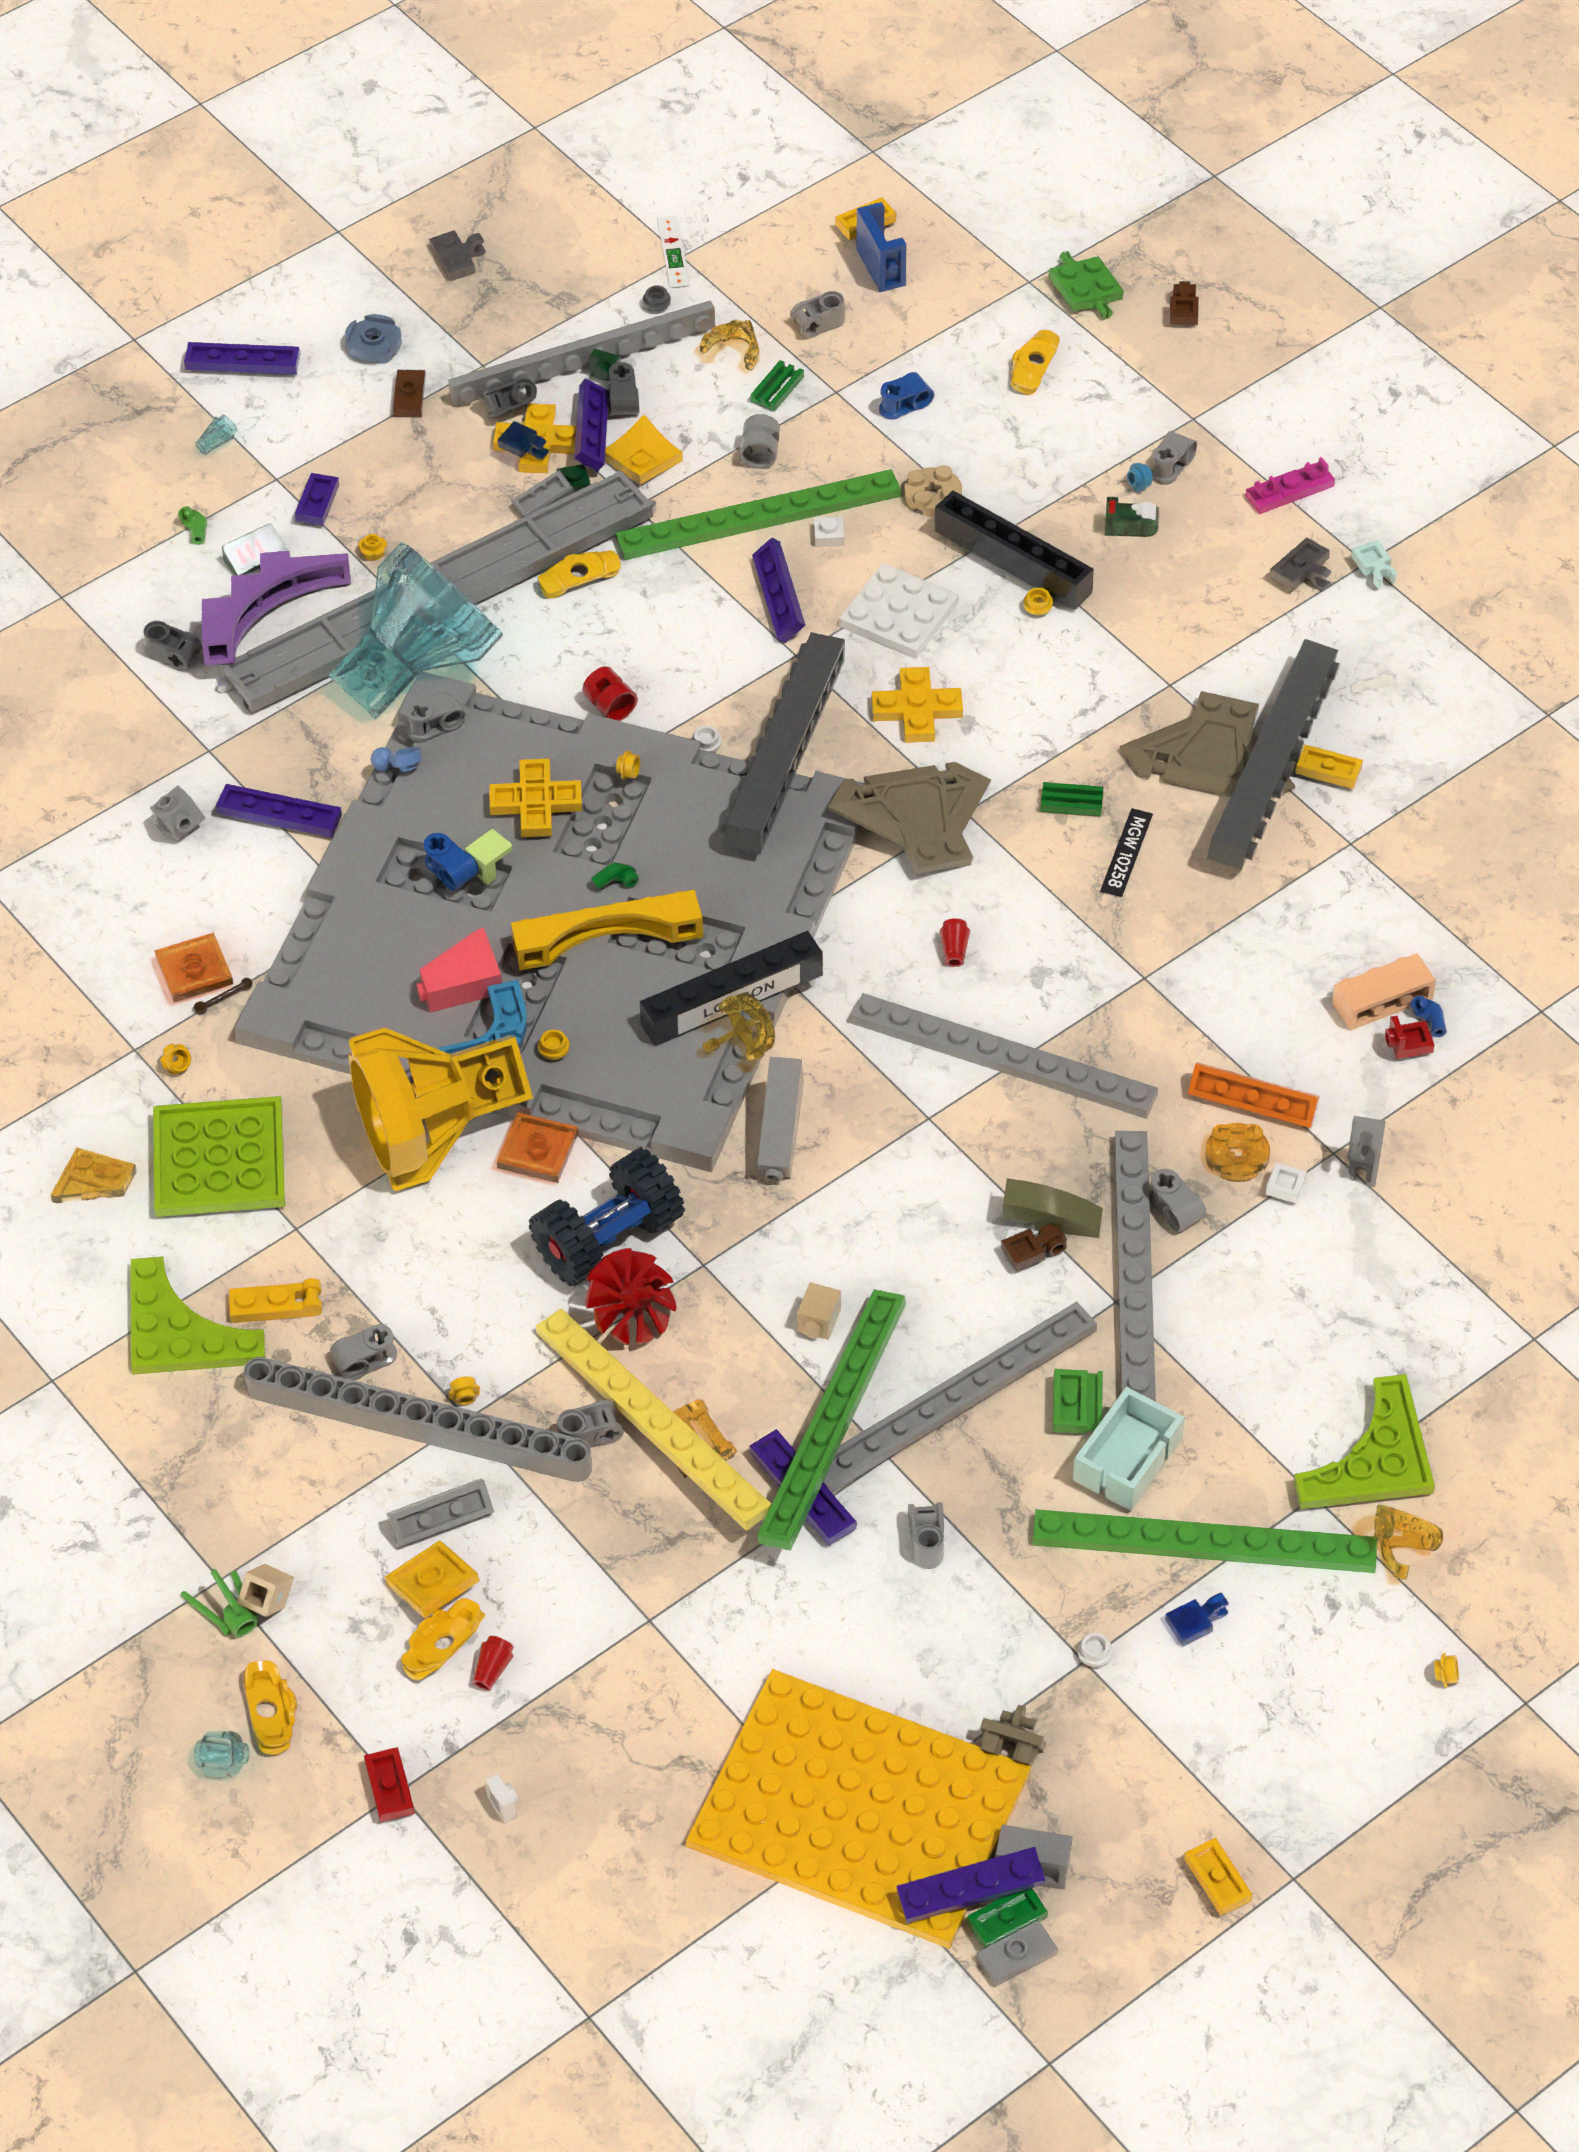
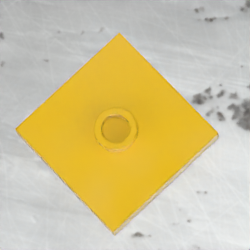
(432, 1579)

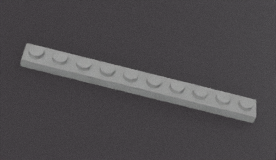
(577, 353)
(1004, 1055)
(1134, 1263)
(958, 1394)

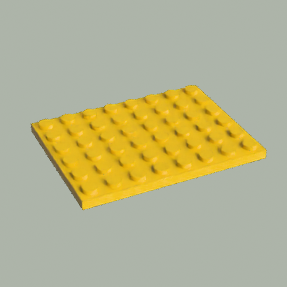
(854, 1802)

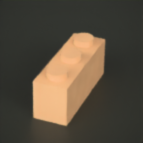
(1382, 991)

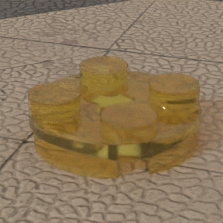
(1241, 1136)

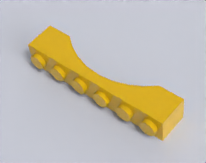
(668, 917)

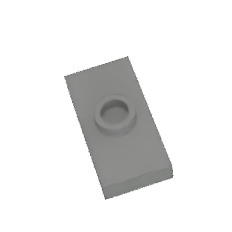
(543, 494)
(1017, 1953)

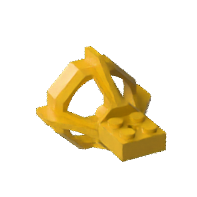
(444, 1092)

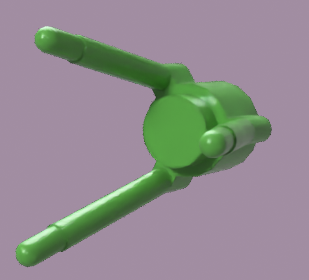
(236, 1618)

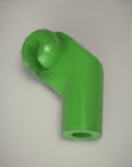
(195, 522)

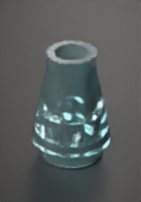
(216, 434)

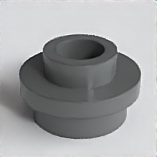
(656, 298)

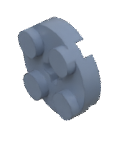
(359, 337)

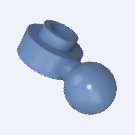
(406, 759)

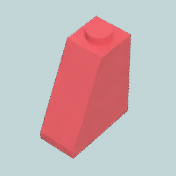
(459, 974)

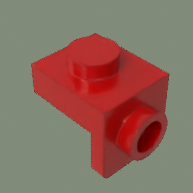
(1409, 1038)

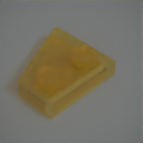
(93, 1177)

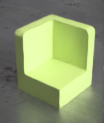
(486, 852)

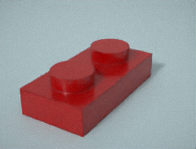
(389, 1784)

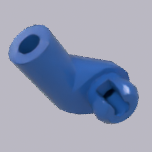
(1431, 1012)

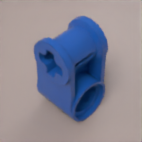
(906, 393)
(448, 861)

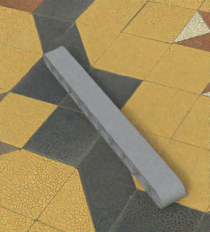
(428, 1430)

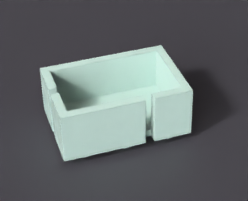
(1128, 1448)

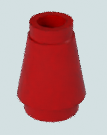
(954, 940)
(492, 1660)

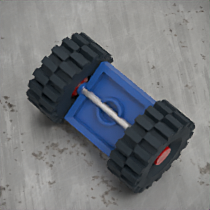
(643, 1199)

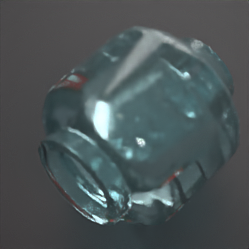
(221, 1753)

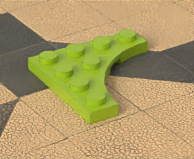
(174, 1337)
(1385, 1461)

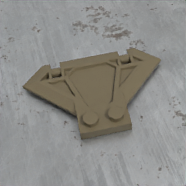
(1202, 749)
(917, 811)

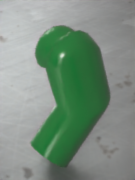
(616, 872)

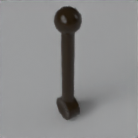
(201, 1007)

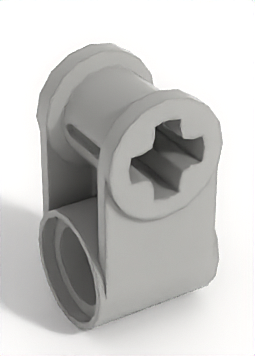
(821, 313)
(1172, 457)
(436, 714)
(1175, 1200)
(362, 1354)
(591, 1423)
(927, 1529)

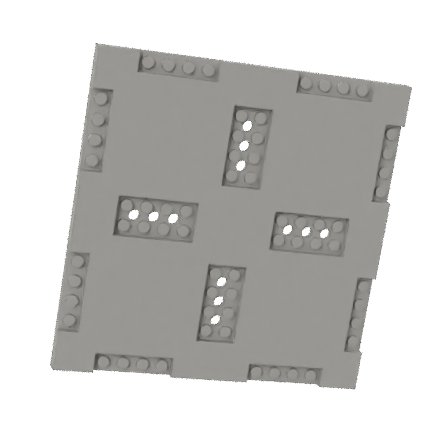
(371, 928)

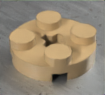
(932, 478)

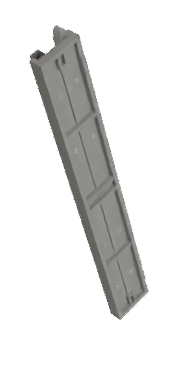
(475, 570)

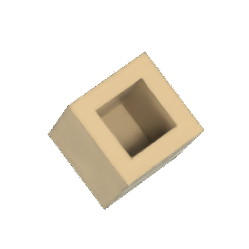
(818, 1311)
(265, 1590)

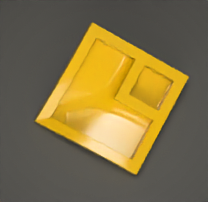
(642, 452)

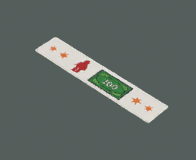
(673, 251)

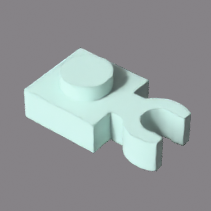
(1374, 560)

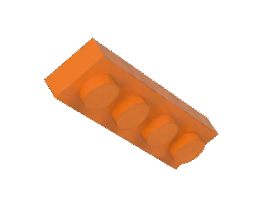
(1253, 1095)

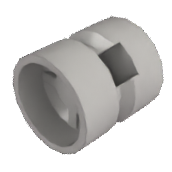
(760, 441)

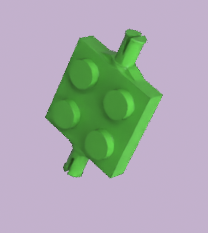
(1086, 284)

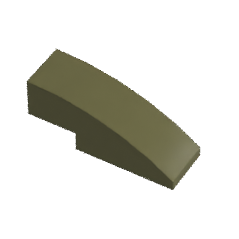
(1045, 1205)

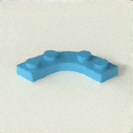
(509, 1016)

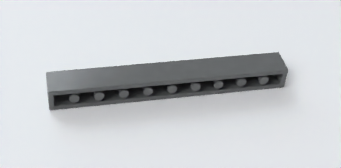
(784, 743)
(1273, 755)

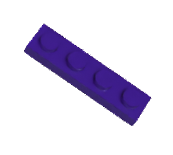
(242, 358)
(591, 425)
(778, 590)
(279, 810)
(827, 1513)
(970, 1885)

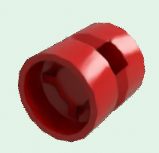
(609, 693)

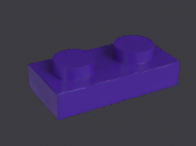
(317, 499)

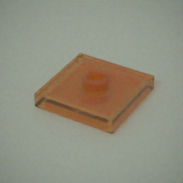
(193, 967)
(537, 1147)

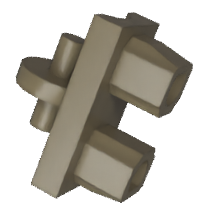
(997, 1733)

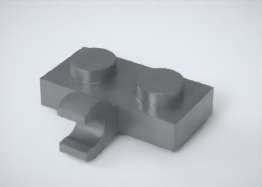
(454, 255)
(1303, 563)

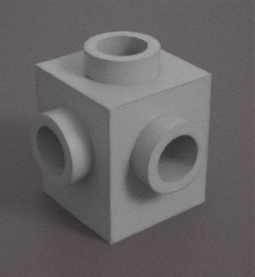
(176, 813)

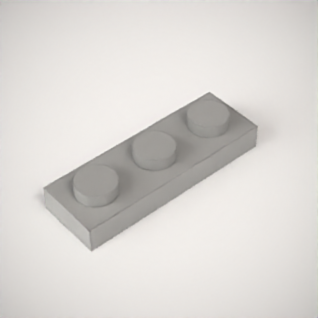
(440, 1512)

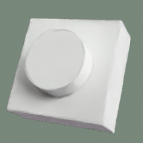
(829, 531)
(1286, 1182)
(502, 1798)

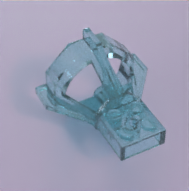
(401, 642)

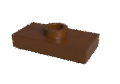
(409, 393)

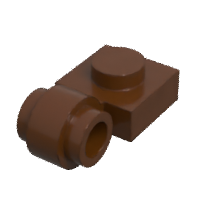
(1184, 304)
(1027, 1249)

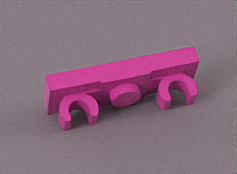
(1290, 486)

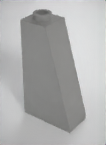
(780, 1118)

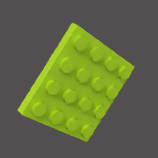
(218, 1156)

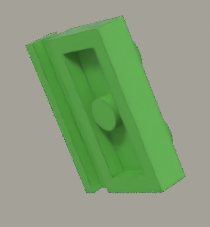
(1076, 1400)

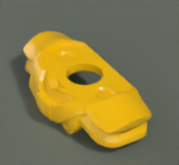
(1026, 374)
(559, 577)
(458, 1622)
(262, 1685)

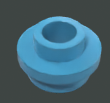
(1139, 476)

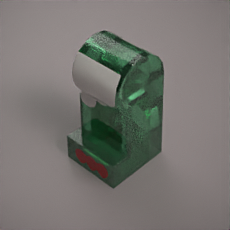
(1131, 519)

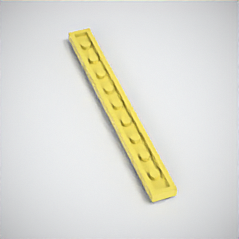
(654, 1419)

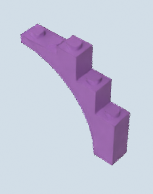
(253, 595)

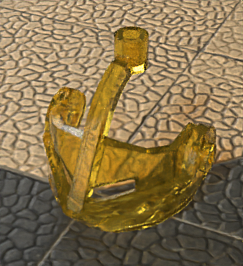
(734, 330)
(742, 1027)
(1416, 1534)

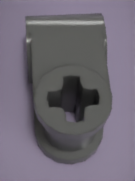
(623, 390)
(503, 397)
(169, 644)

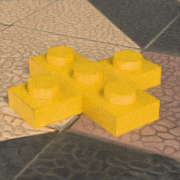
(558, 437)
(917, 704)
(535, 797)

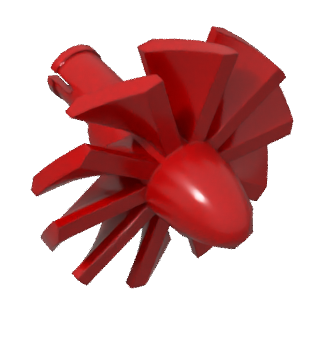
(628, 1285)

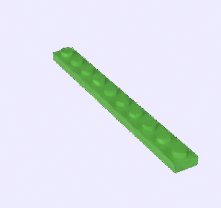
(757, 514)
(831, 1420)
(1205, 1541)

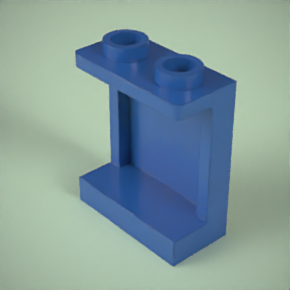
(882, 258)

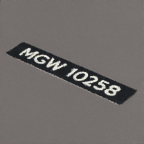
(1126, 852)

